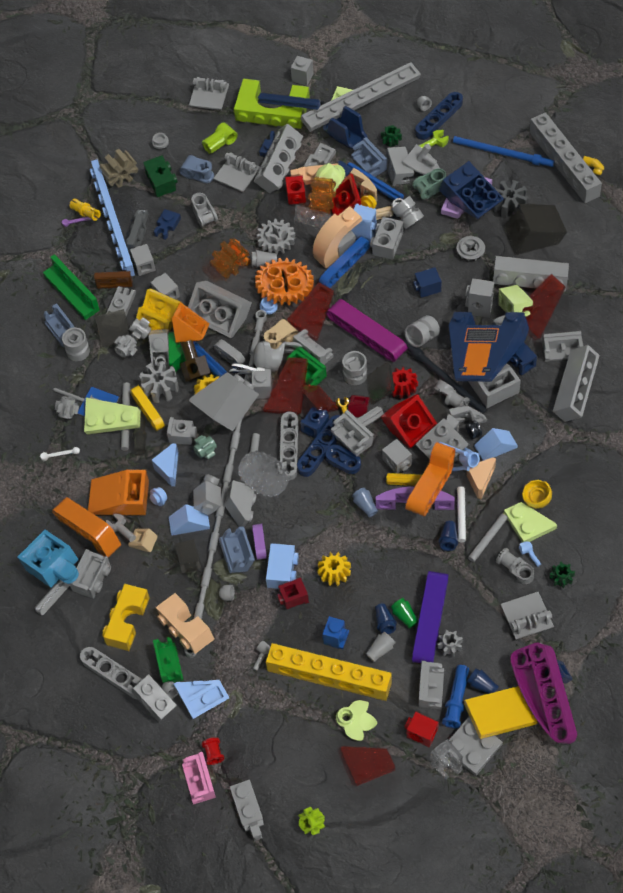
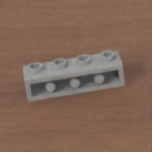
(527, 272)
(576, 383)

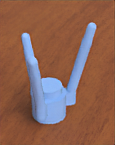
(467, 458)

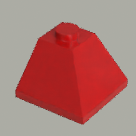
(409, 420)

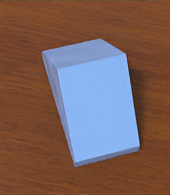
(495, 443)
(166, 464)
(188, 520)

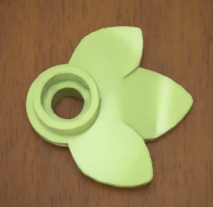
(358, 721)

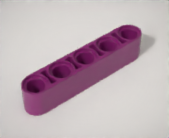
(367, 330)

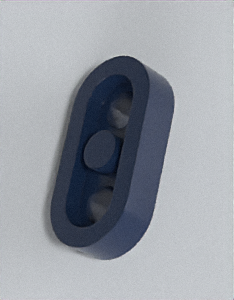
(344, 460)

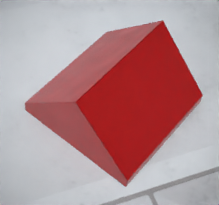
(346, 195)

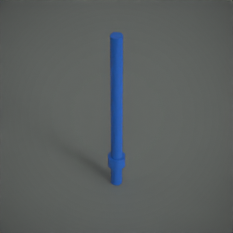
(535, 159)

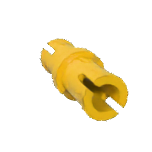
(85, 209)

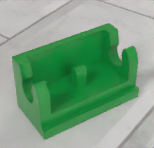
(315, 370)
(168, 661)

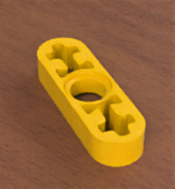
(147, 408)

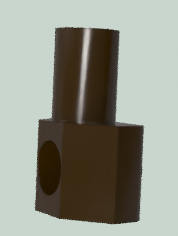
(192, 358)

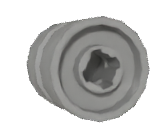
(407, 212)
(422, 331)
(75, 344)
(354, 368)

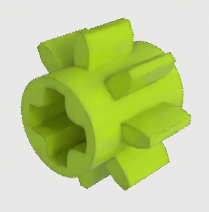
(311, 821)

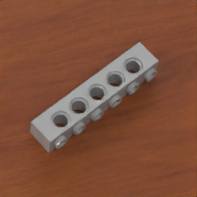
(566, 158)

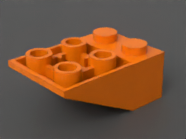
(119, 493)

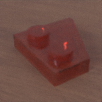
(367, 763)

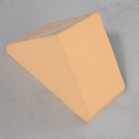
(481, 475)

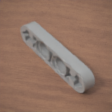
(289, 445)
(111, 675)

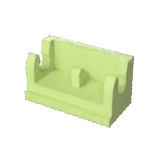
(514, 299)

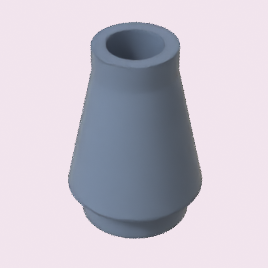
(364, 501)

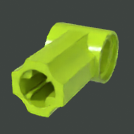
(223, 135)

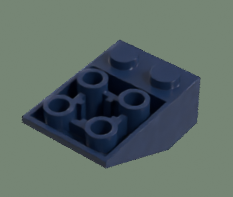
(470, 191)

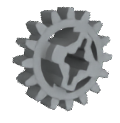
(276, 236)

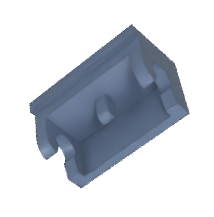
(369, 157)
(57, 323)
(237, 550)

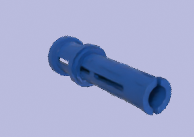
(455, 705)

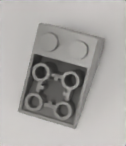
(502, 387)

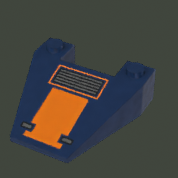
(484, 350)

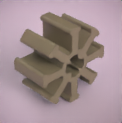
(118, 168)

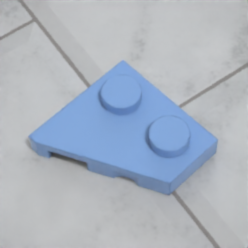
(201, 695)

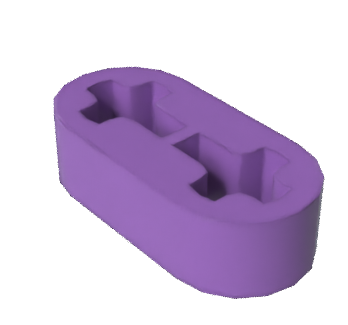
(259, 541)

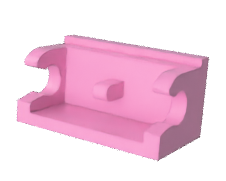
(198, 778)

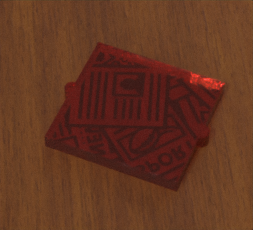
(318, 397)

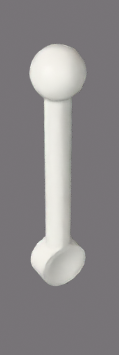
(44, 456)

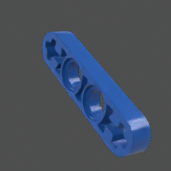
(345, 262)

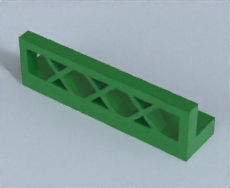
(71, 288)

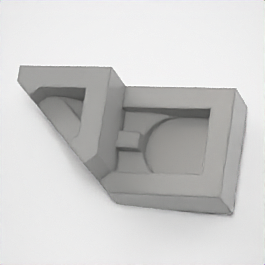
(322, 156)
(467, 413)

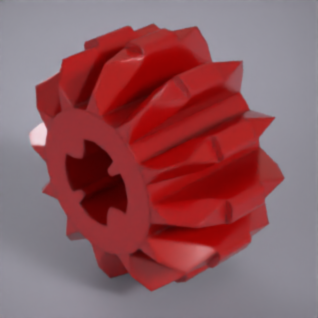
(404, 382)

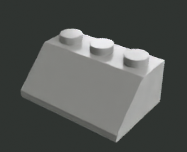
(219, 307)

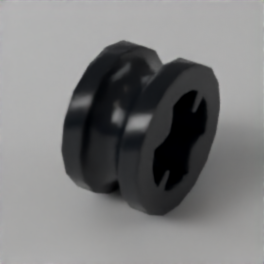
(473, 429)

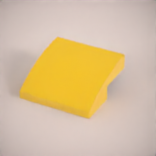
(158, 310)

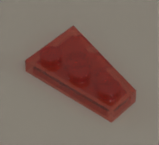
(544, 303)
(312, 311)

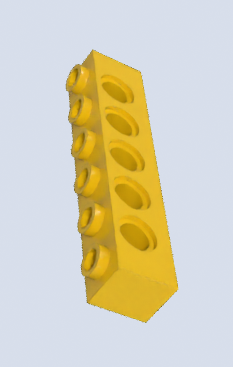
(329, 672)

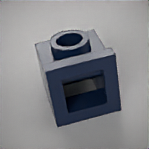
(524, 359)
(314, 422)

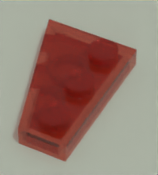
(287, 394)

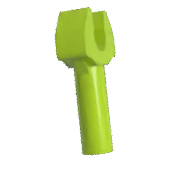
(437, 139)

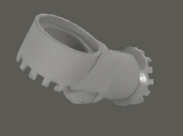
(451, 396)
(515, 566)

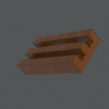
(113, 279)

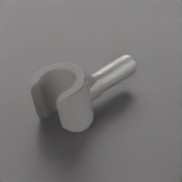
(264, 649)

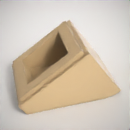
(144, 540)

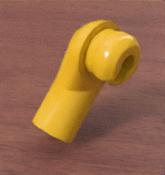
(596, 164)

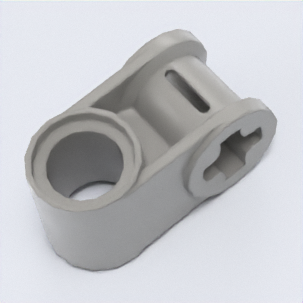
(203, 210)

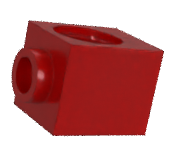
(295, 189)
(421, 729)

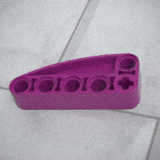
(537, 690)

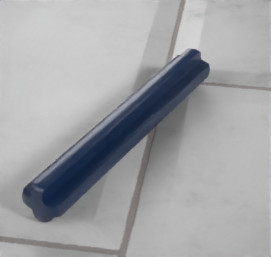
(289, 101)

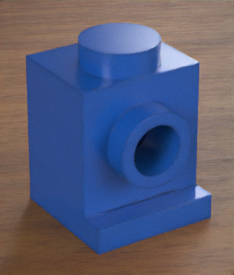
(335, 633)

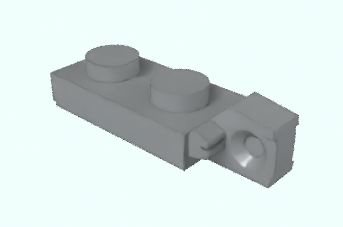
(248, 808)

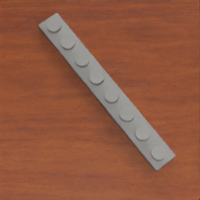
(361, 96)

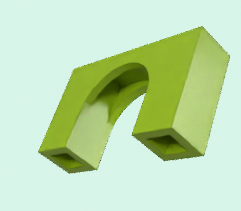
(249, 110)

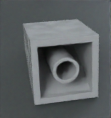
(226, 399)

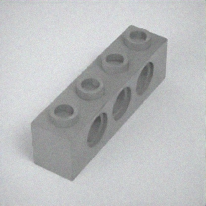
(278, 159)

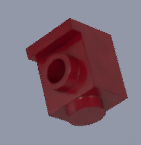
(295, 589)

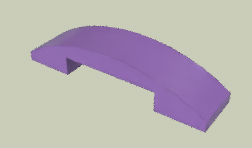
(400, 495)

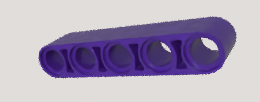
(430, 617)

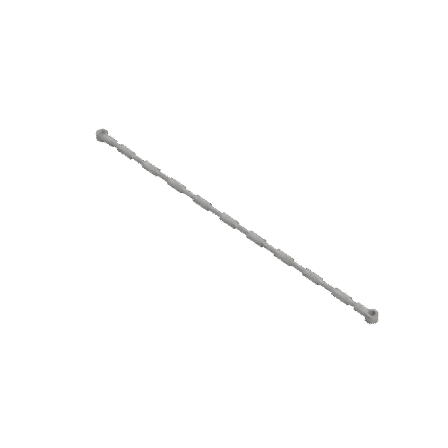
(226, 480)

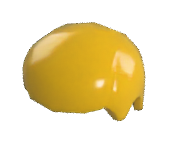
(537, 494)

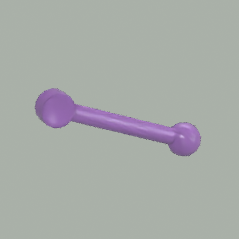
(65, 222)

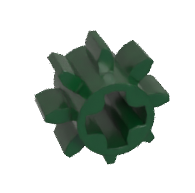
(391, 136)
(562, 574)

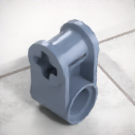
(197, 168)

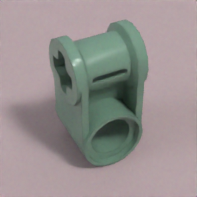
(430, 183)

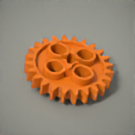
(271, 283)

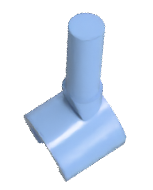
(526, 547)

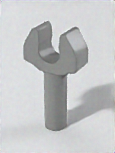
(119, 526)

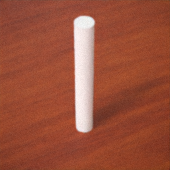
(461, 514)

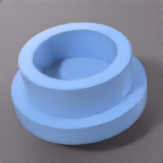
(268, 306)
(158, 496)

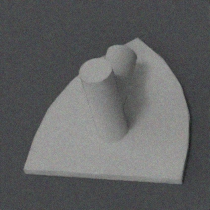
(421, 160)

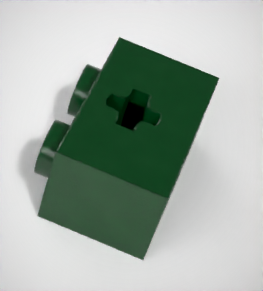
(160, 176)

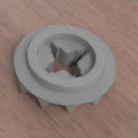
(469, 242)

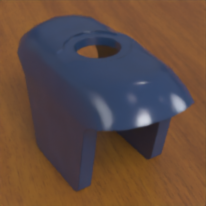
(348, 124)

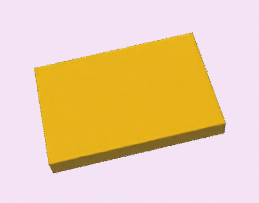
(499, 712)

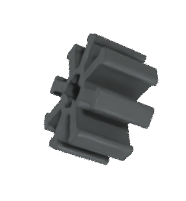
(512, 197)

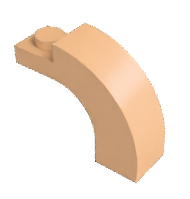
(330, 235)

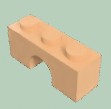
(191, 634)

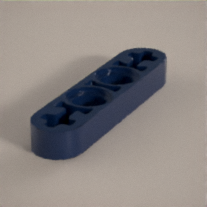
(440, 116)
(318, 444)

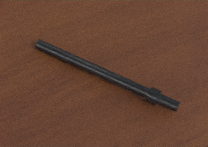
(418, 354)

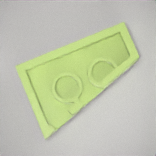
(109, 416)

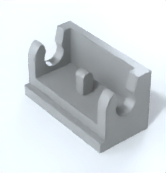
(395, 167)
(558, 345)
(312, 347)
(352, 433)
(431, 685)

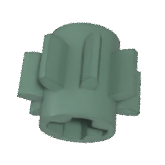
(205, 447)

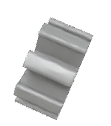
(159, 382)

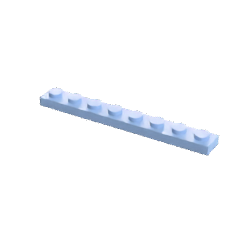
(109, 212)

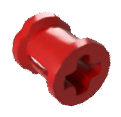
(212, 751)

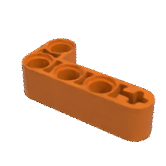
(432, 479)
(88, 526)

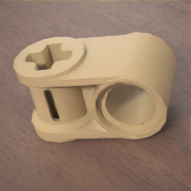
(280, 333)

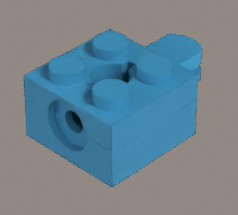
(50, 560)

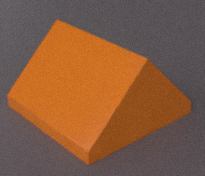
(188, 324)

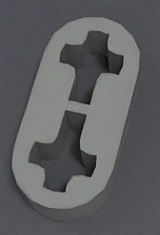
(228, 352)

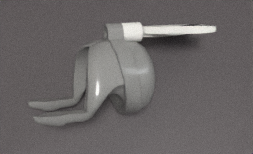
(265, 358)

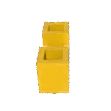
(129, 601)

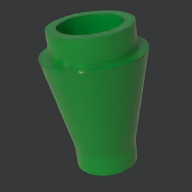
(404, 612)

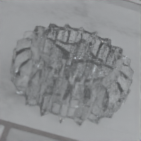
(263, 473)

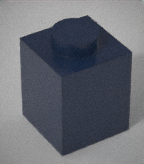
(427, 282)

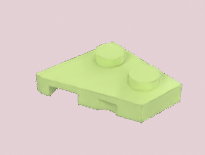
(528, 522)

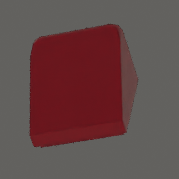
(358, 405)

